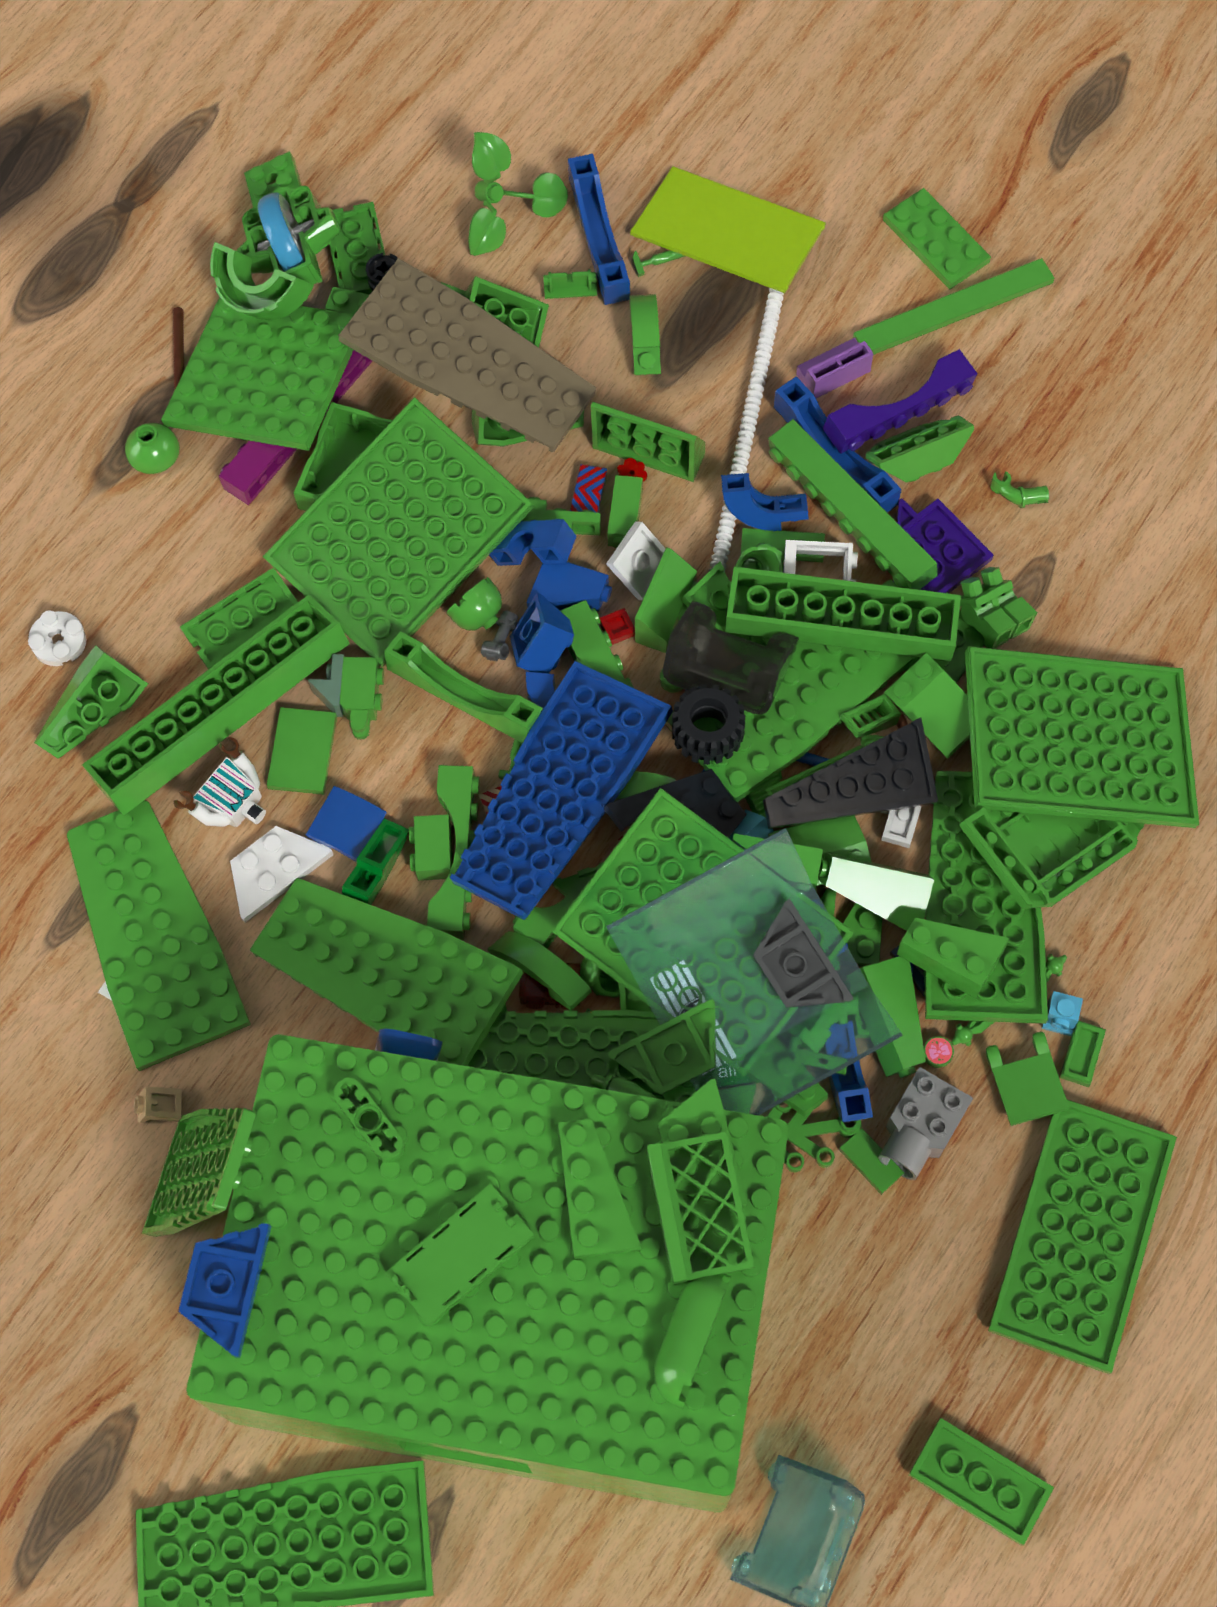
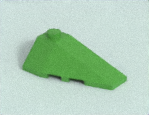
(91, 699)

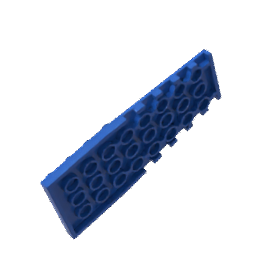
(558, 788)

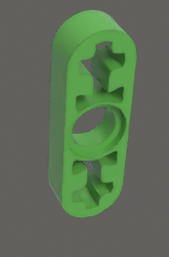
(390, 1133)

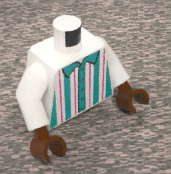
(228, 793)

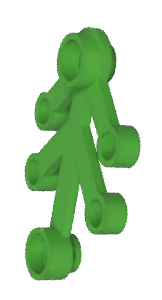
(799, 1131)

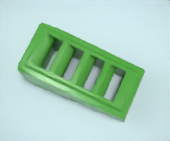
(880, 704)

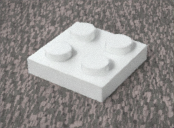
(637, 559)

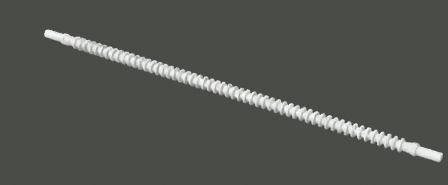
(749, 418)

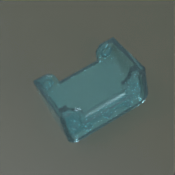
(801, 1536)

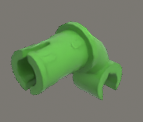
(1020, 495)

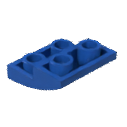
(345, 823)

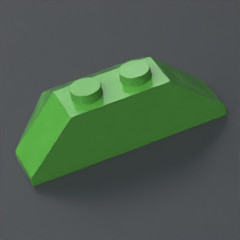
(922, 448)

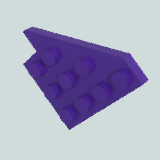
(947, 541)

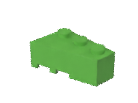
(953, 953)

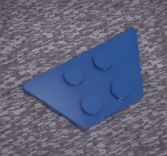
(224, 1285)

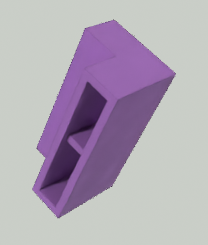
(836, 367)

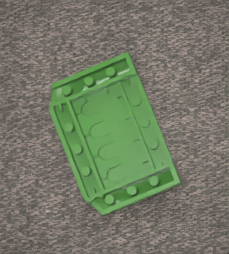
(1047, 855)

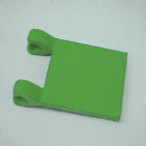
(1030, 1085)

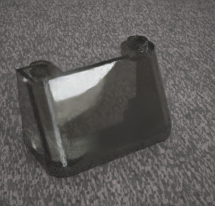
(710, 656)

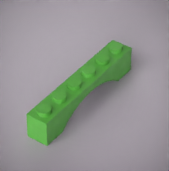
(418, 665)
(456, 795)

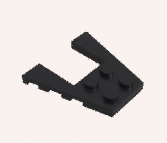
(700, 793)

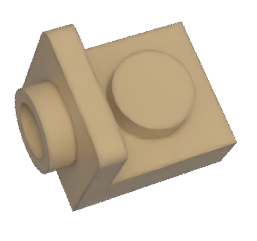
(158, 1104)

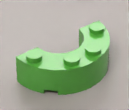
(267, 301)

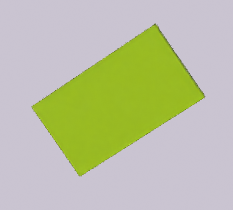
(728, 229)

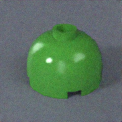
(477, 607)

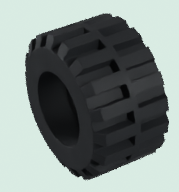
(713, 704)

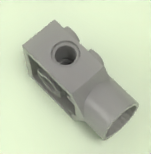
(923, 1122)

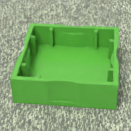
(339, 442)

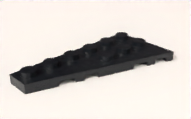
(871, 780)

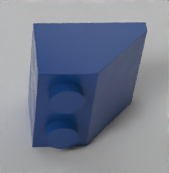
(541, 636)

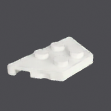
(271, 867)

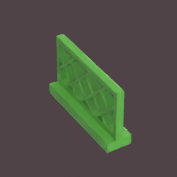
(670, 1213)

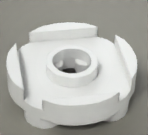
(62, 651)

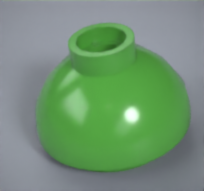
(155, 454)

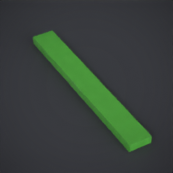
(956, 306)

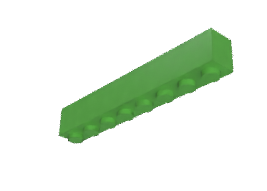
(852, 507)

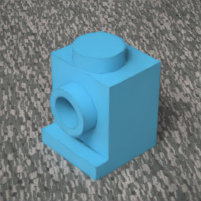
(1062, 1013)

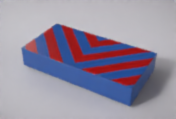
(589, 488)

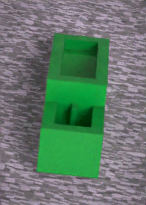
(376, 862)

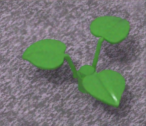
(488, 159)

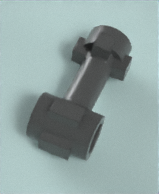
(498, 648)

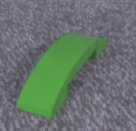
(543, 966)

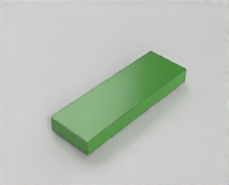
(753, 537)

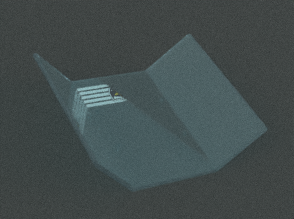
(702, 947)

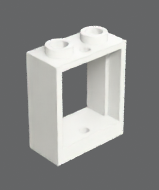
(795, 547)

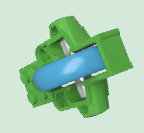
(285, 222)

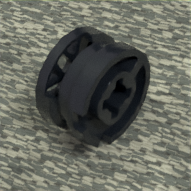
(377, 267)

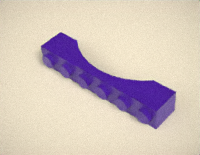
(855, 423)

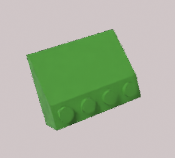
(646, 442)

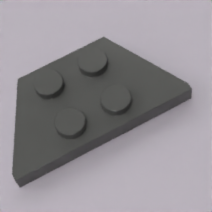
(798, 964)

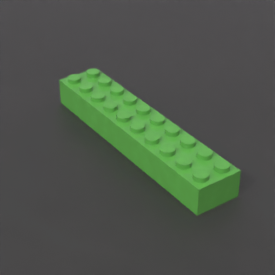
(216, 704)

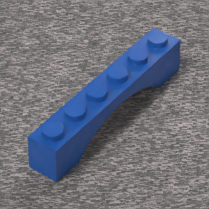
(595, 222)
(799, 403)

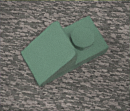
(329, 690)

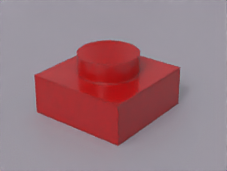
(618, 626)

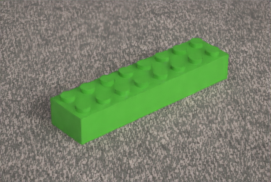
(843, 613)

